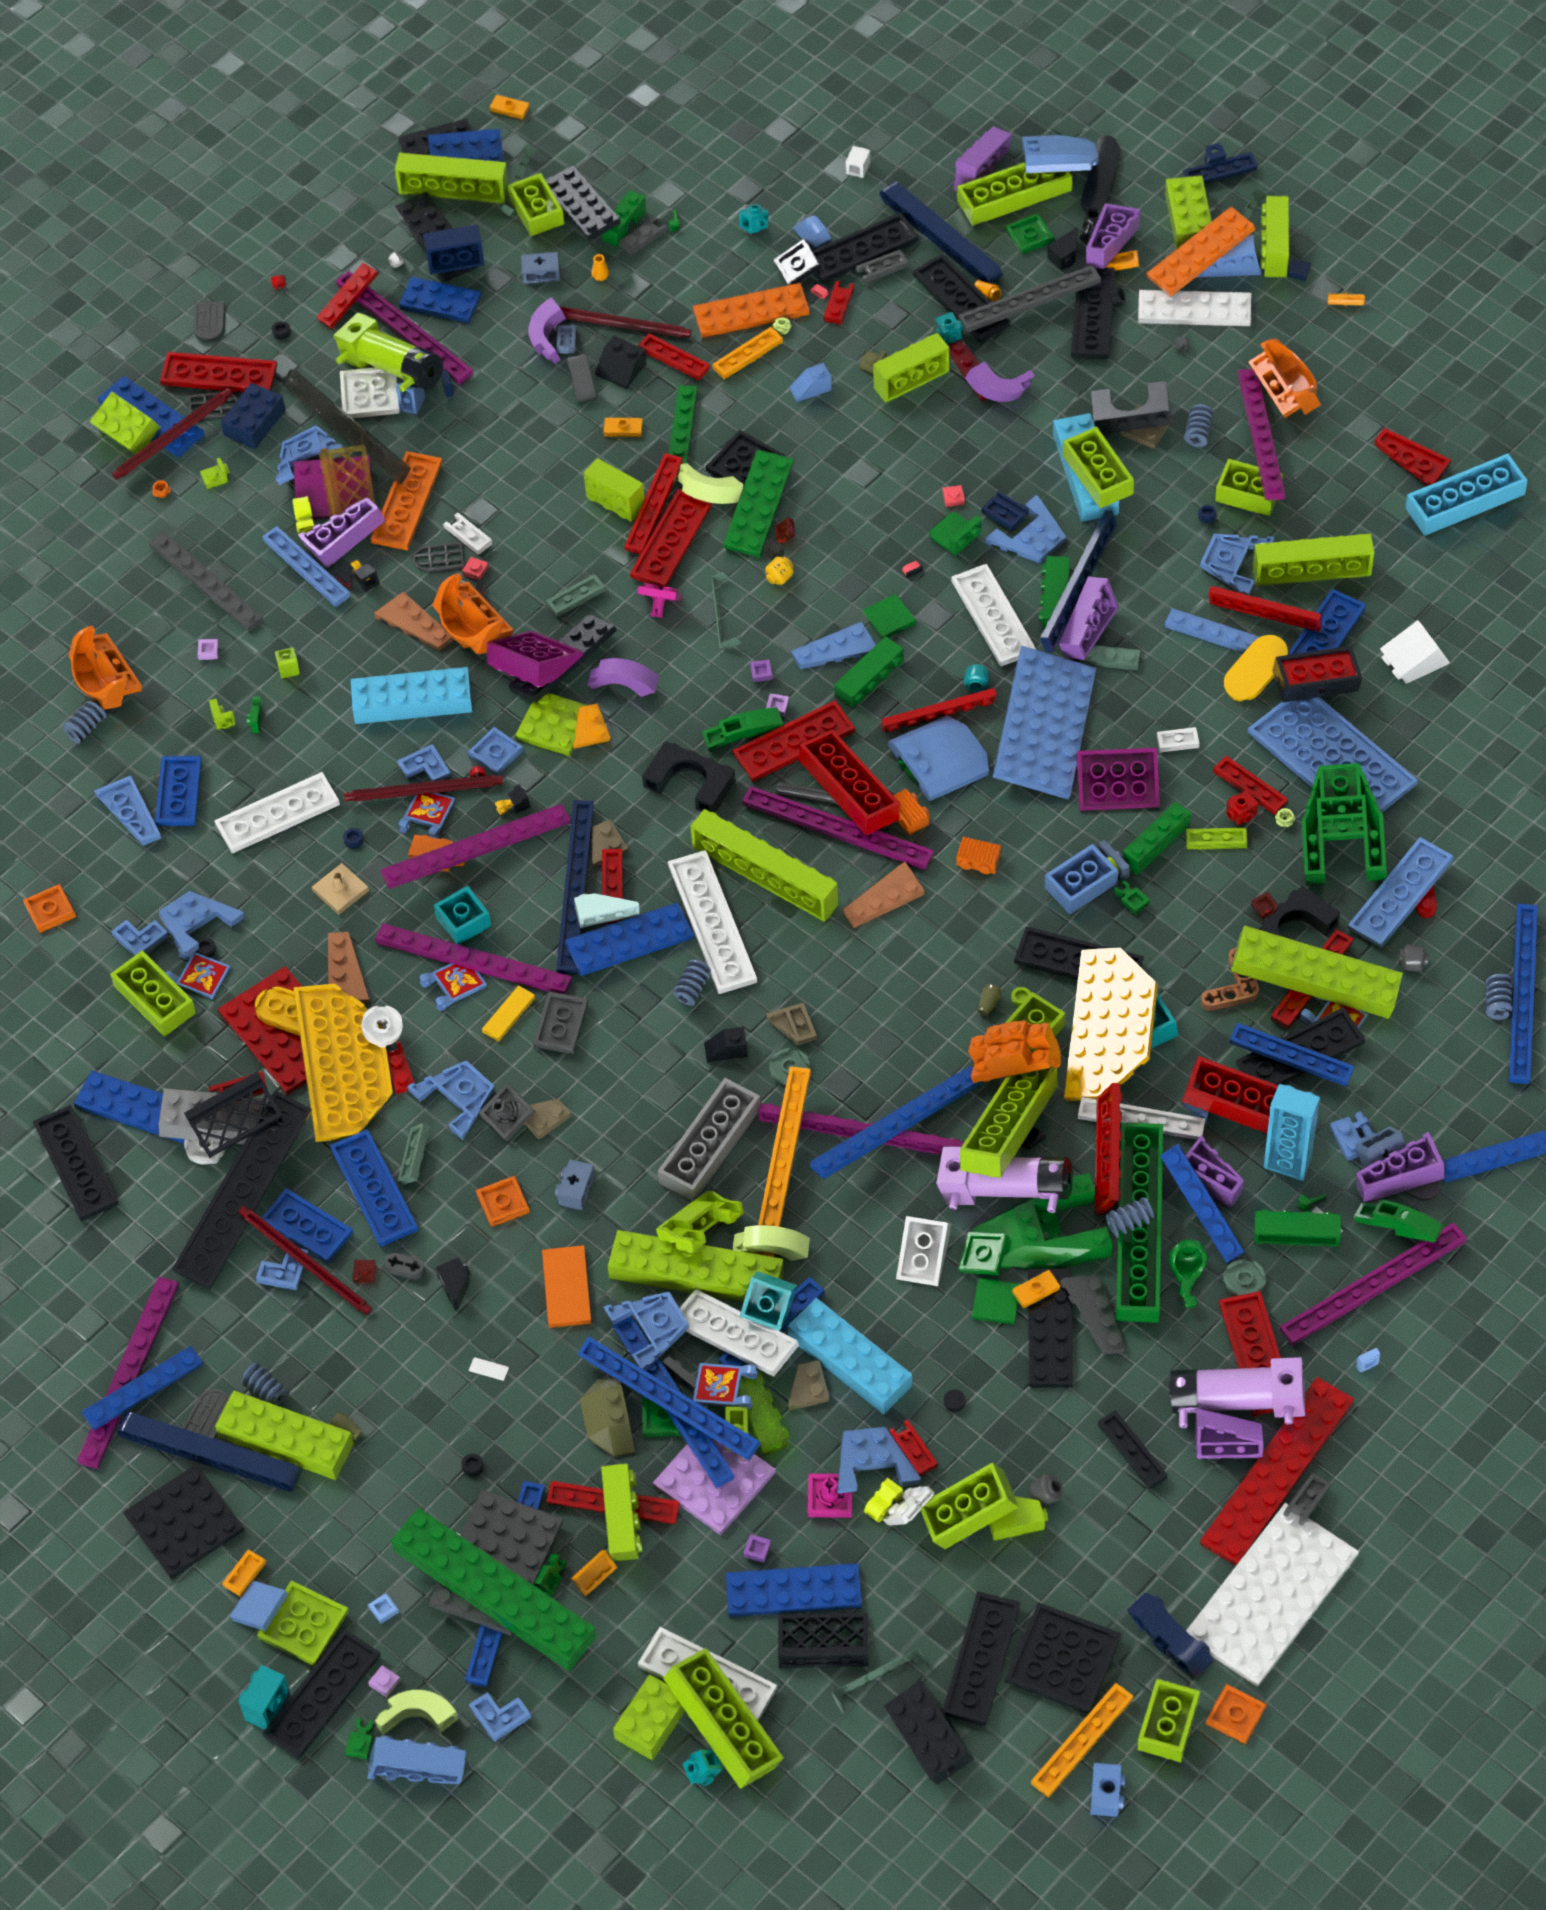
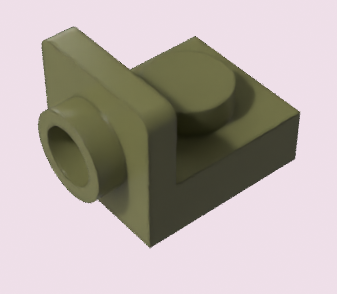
(869, 359)

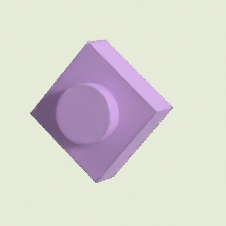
(208, 649)
(780, 702)
(384, 1681)

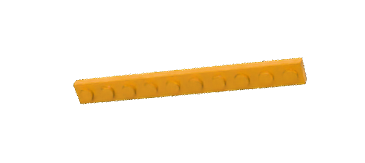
(784, 1149)

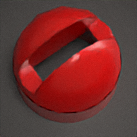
(278, 281)
(479, 770)

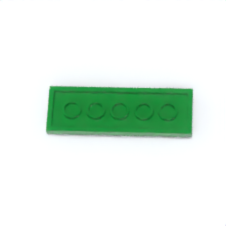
(758, 503)

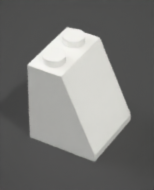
(1413, 654)

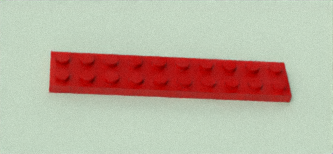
(1276, 1473)

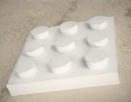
(368, 392)

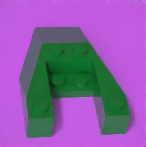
(1340, 810)
(1037, 1237)

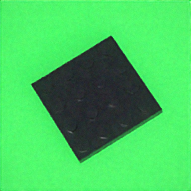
(183, 1521)
(1063, 1658)

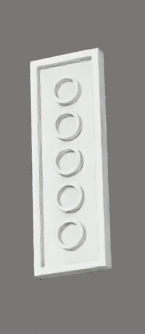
(1195, 308)
(992, 613)
(277, 812)
(740, 1337)
(669, 1649)

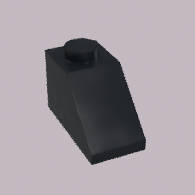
(1063, 250)
(726, 1045)
(454, 1280)

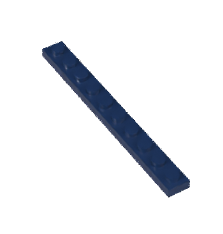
(1074, 587)
(575, 880)

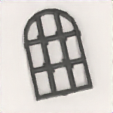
(221, 408)
(446, 560)

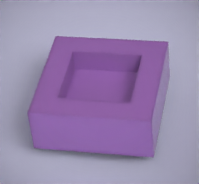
(761, 670)
(757, 1548)

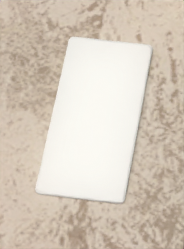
(488, 1369)

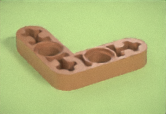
(1238, 989)

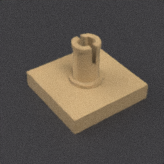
(340, 888)

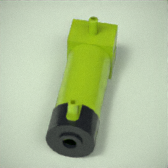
(364, 345)

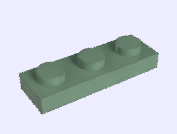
(575, 595)
(1112, 657)
(413, 1154)

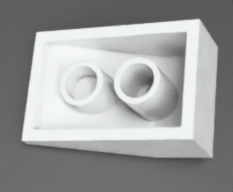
(923, 1250)

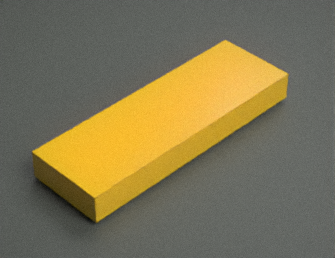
(508, 1013)

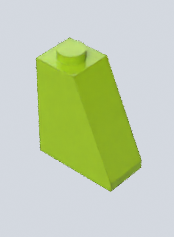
(1025, 1519)

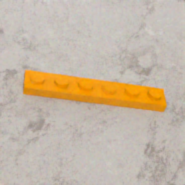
(1082, 1740)

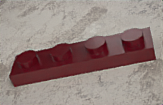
(963, 359)

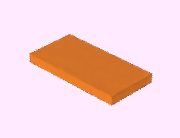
(566, 1286)

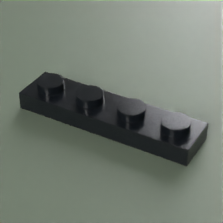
(1132, 1449)

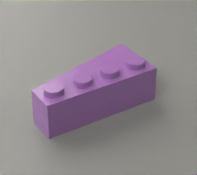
(1111, 233)
(342, 532)

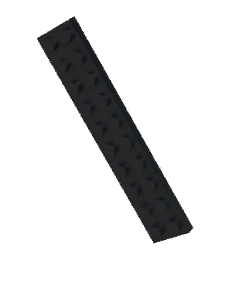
(242, 1186)

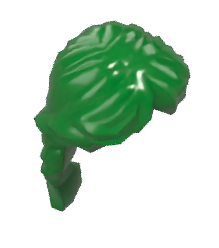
(1187, 1262)

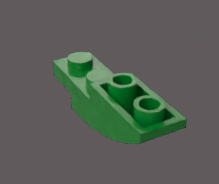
(742, 725)
(1403, 1219)

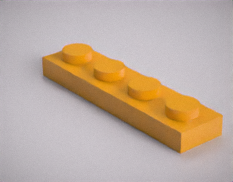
(747, 353)

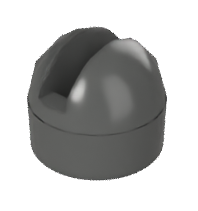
(1181, 342)

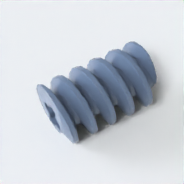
(1198, 425)
(82, 720)
(691, 982)
(1498, 996)
(1129, 1216)
(263, 1386)

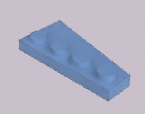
(846, 643)
(129, 808)

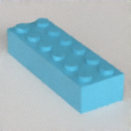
(1466, 494)
(1086, 506)
(411, 695)
(1291, 1132)
(850, 1356)

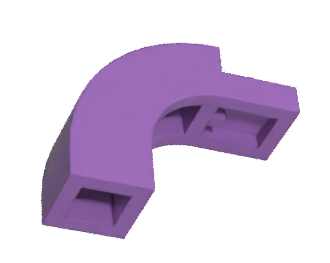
(540, 326)
(996, 388)
(624, 672)

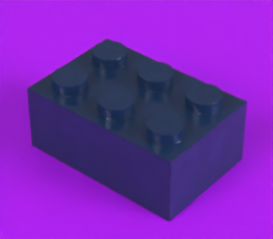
(454, 249)
(253, 415)

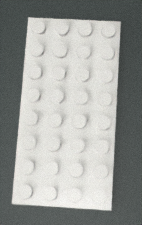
(1271, 1595)

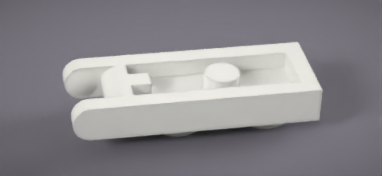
(469, 534)

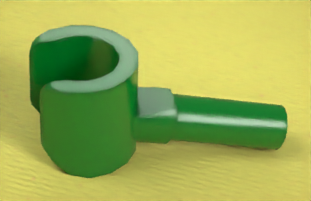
(674, 224)
(1306, 1203)

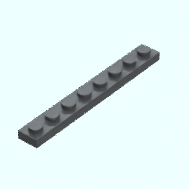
(1029, 298)
(206, 581)

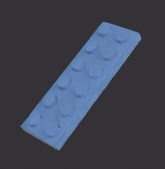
(1400, 892)

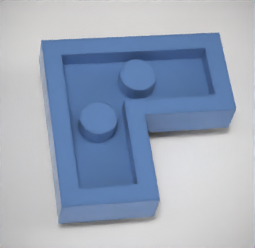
(425, 760)
(137, 941)
(281, 1275)
(499, 1721)

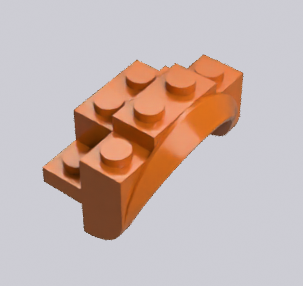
(1285, 378)
(474, 621)
(105, 677)
(1007, 1052)

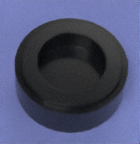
(1118, 296)
(281, 330)
(206, 947)
(954, 1400)
(472, 1465)

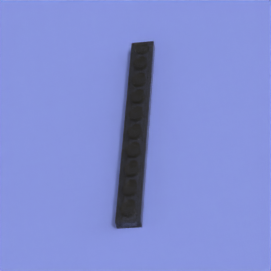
(346, 425)

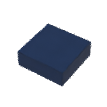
(1299, 269)
(447, 384)

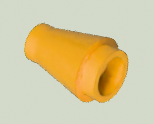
(599, 269)
(991, 291)

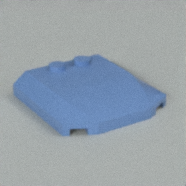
(1058, 153)
(941, 756)

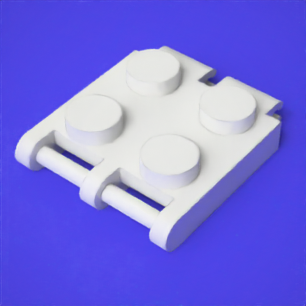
(909, 1507)

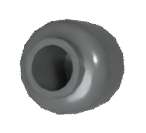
(1413, 958)
(1046, 1490)

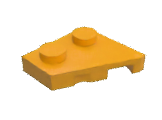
(590, 727)

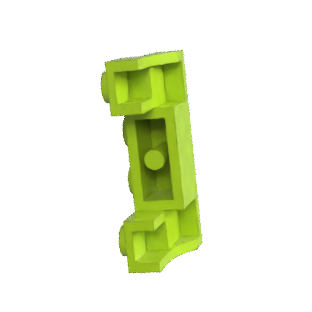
(691, 1222)

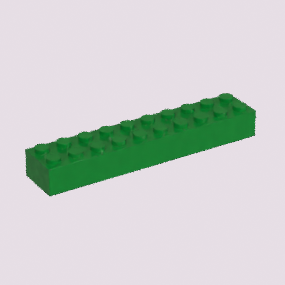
(1140, 1249)
(494, 1589)

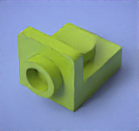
(215, 475)
(221, 718)

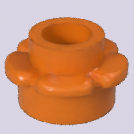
(158, 486)

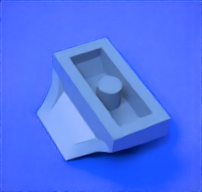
(813, 232)

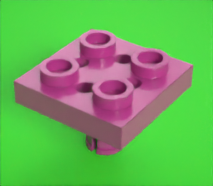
(659, 597)
(826, 1486)

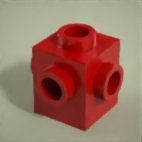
(1241, 808)

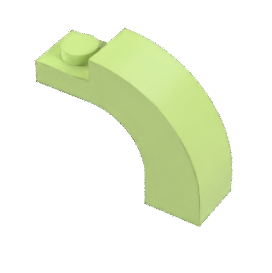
(709, 489)
(772, 1239)
(420, 1704)

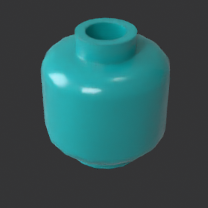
(976, 678)

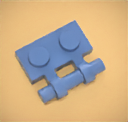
(1347, 1136)

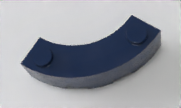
(1168, 1636)

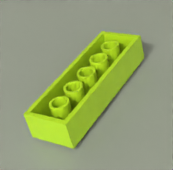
(452, 177)
(1009, 191)
(1313, 559)
(284, 1435)
(723, 1718)

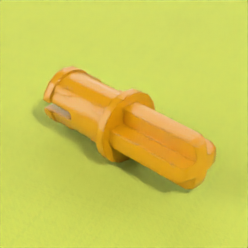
(1346, 299)

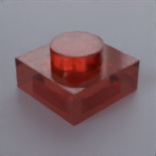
(785, 530)
(1264, 905)
(364, 1271)

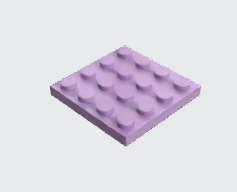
(717, 1508)

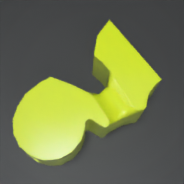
(303, 515)
(879, 1504)

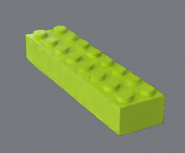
(765, 865)
(1316, 972)
(1007, 1122)
(710, 1269)

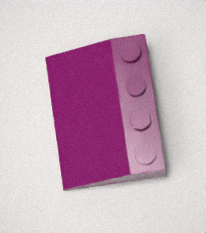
(310, 483)
(531, 657)
(1118, 779)

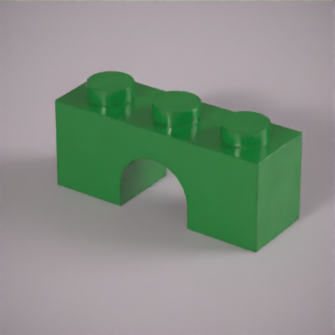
(629, 209)

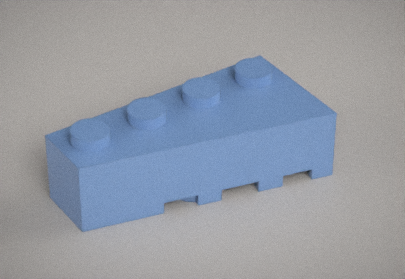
(1239, 261)
(416, 1761)

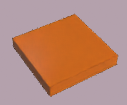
(49, 908)
(502, 1201)
(1236, 1714)

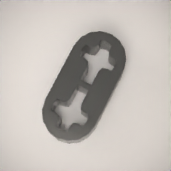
(404, 1266)

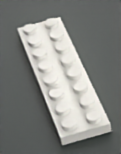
(712, 922)

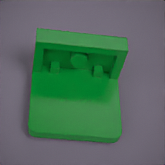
(956, 532)

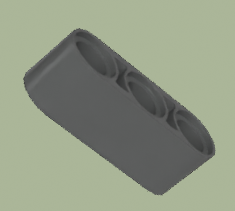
(581, 378)

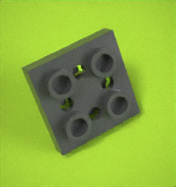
(502, 1107)

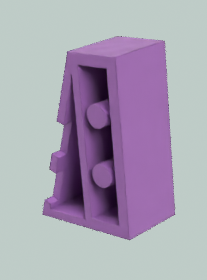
(1217, 1176)
(1227, 1436)

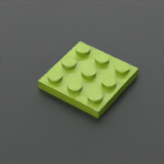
(550, 724)
(304, 1624)

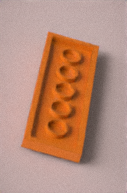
(1201, 251)
(750, 310)
(407, 502)

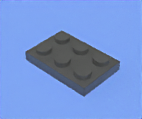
(560, 1022)

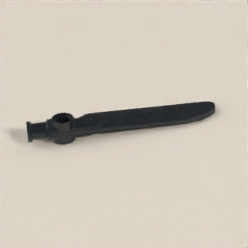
(1099, 184)

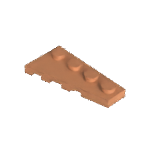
(414, 621)
(886, 895)
(344, 967)

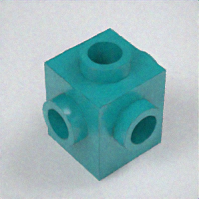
(754, 218)
(948, 328)
(702, 1767)

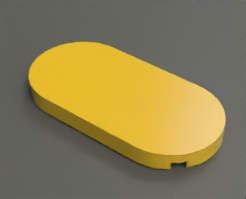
(1254, 668)
(278, 1009)

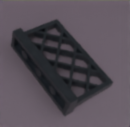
(224, 1099)
(823, 1655)

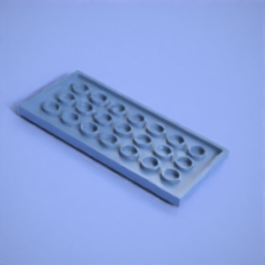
(1044, 722)
(1315, 735)

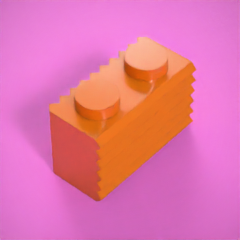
(912, 815)
(978, 855)

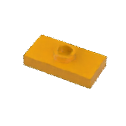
(509, 107)
(1124, 260)
(623, 427)
(1036, 1289)
(244, 1572)
(594, 1573)

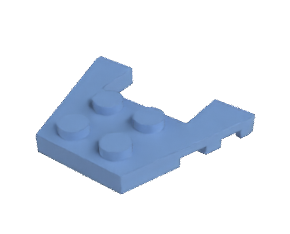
(302, 448)
(1036, 539)
(1225, 557)
(191, 913)
(464, 1088)
(659, 1320)
(868, 1451)

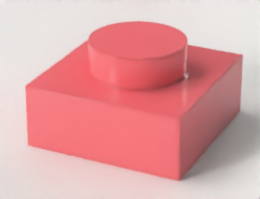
(953, 496)
(475, 568)

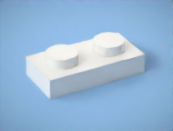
(1177, 739)

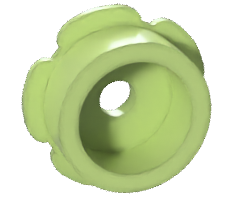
(782, 326)
(1285, 813)

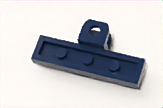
(1219, 167)

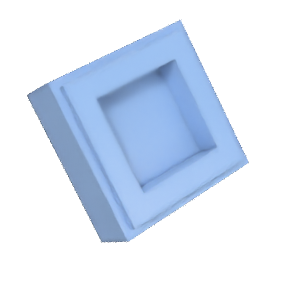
(1368, 1360)
(383, 1608)

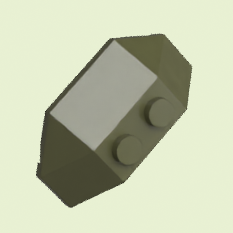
(607, 1417)

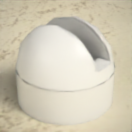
(395, 260)

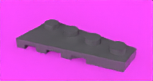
(1096, 1311)

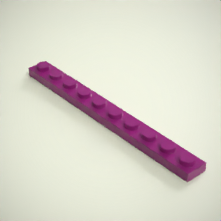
(409, 330)
(1261, 435)
(837, 827)
(475, 846)
(473, 959)
(847, 1128)
(1371, 1285)
(131, 1365)

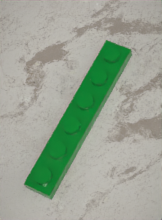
(683, 422)

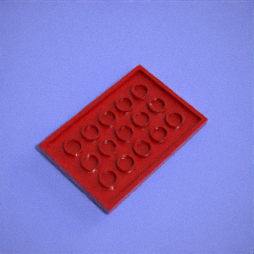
(272, 1047)

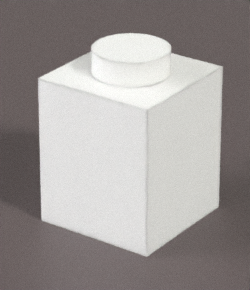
(858, 161)

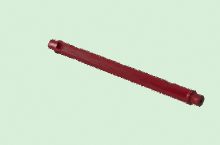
(627, 323)
(171, 434)
(422, 788)
(305, 1260)

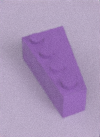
(982, 156)
(1089, 618)
(1401, 1171)

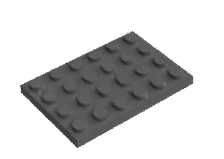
(511, 1535)

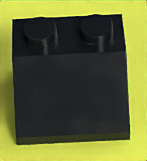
(620, 362)

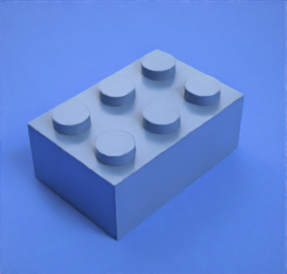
(1081, 879)

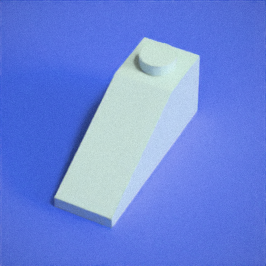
(599, 909)

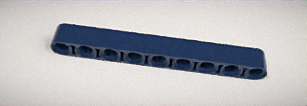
(941, 233)
(209, 1451)

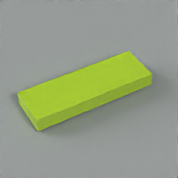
(1216, 838)

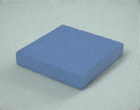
(495, 751)
(258, 1605)

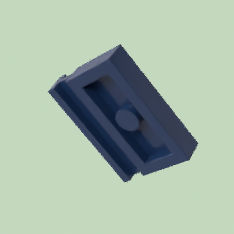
(1005, 511)

